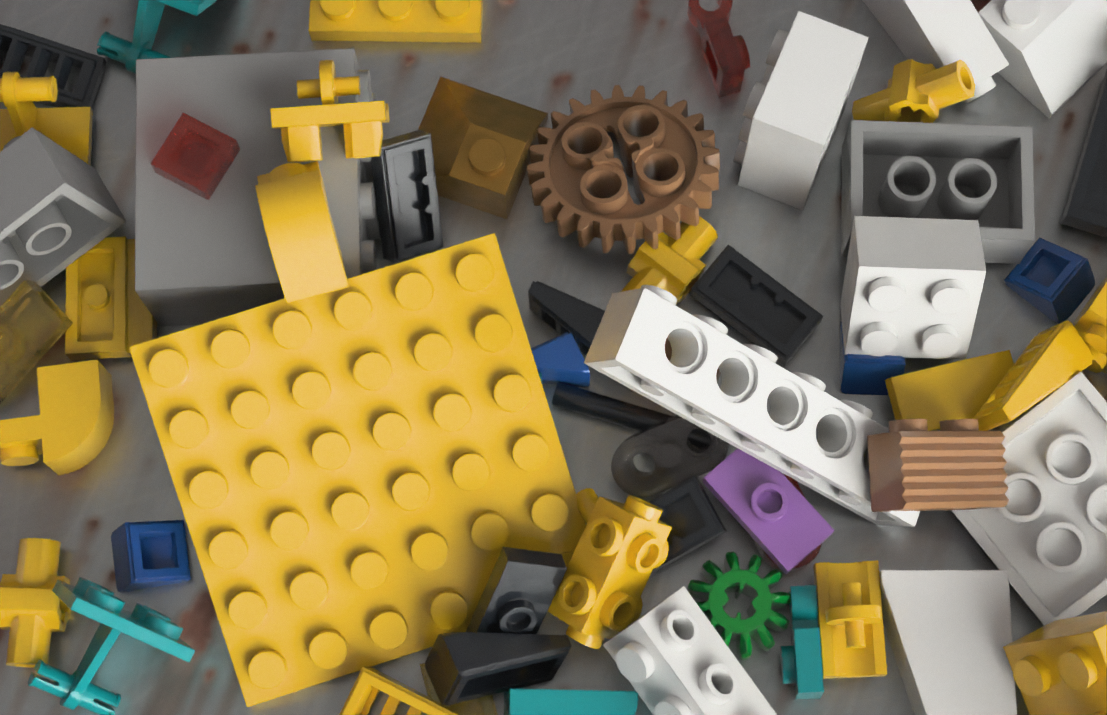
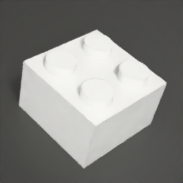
(912, 287)

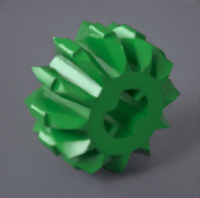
(755, 588)

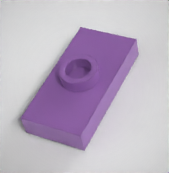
(768, 508)

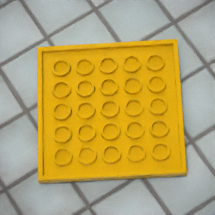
(359, 462)

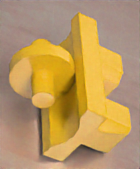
(302, 124)
(850, 619)

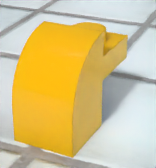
(300, 231)
(72, 420)

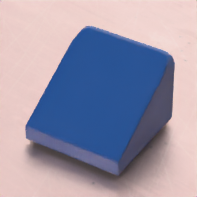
(1052, 279)
(561, 362)
(867, 373)
(150, 554)

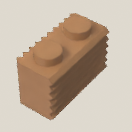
(936, 468)

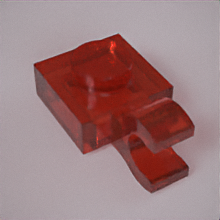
(723, 52)

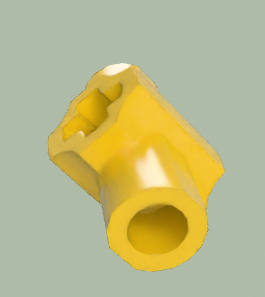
(917, 93)
(674, 263)
(29, 604)

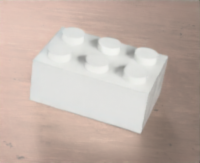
(797, 108)

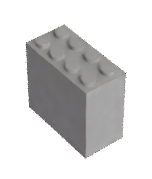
(213, 255)

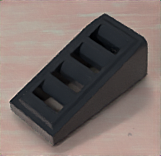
(42, 50)
(565, 313)
(485, 664)

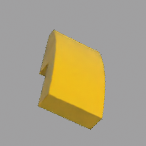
(947, 390)

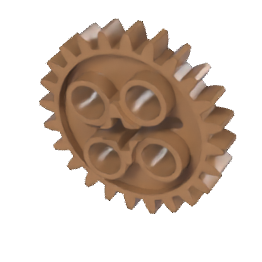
(587, 188)

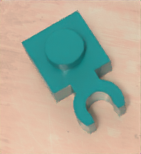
(802, 659)

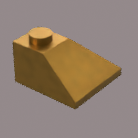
(480, 145)

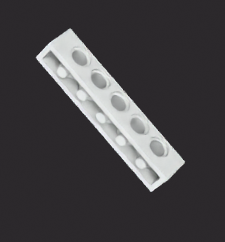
(632, 352)

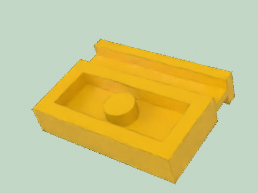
(105, 304)

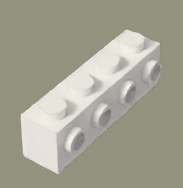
(678, 671)

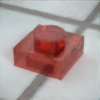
(195, 156)

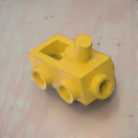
(609, 566)

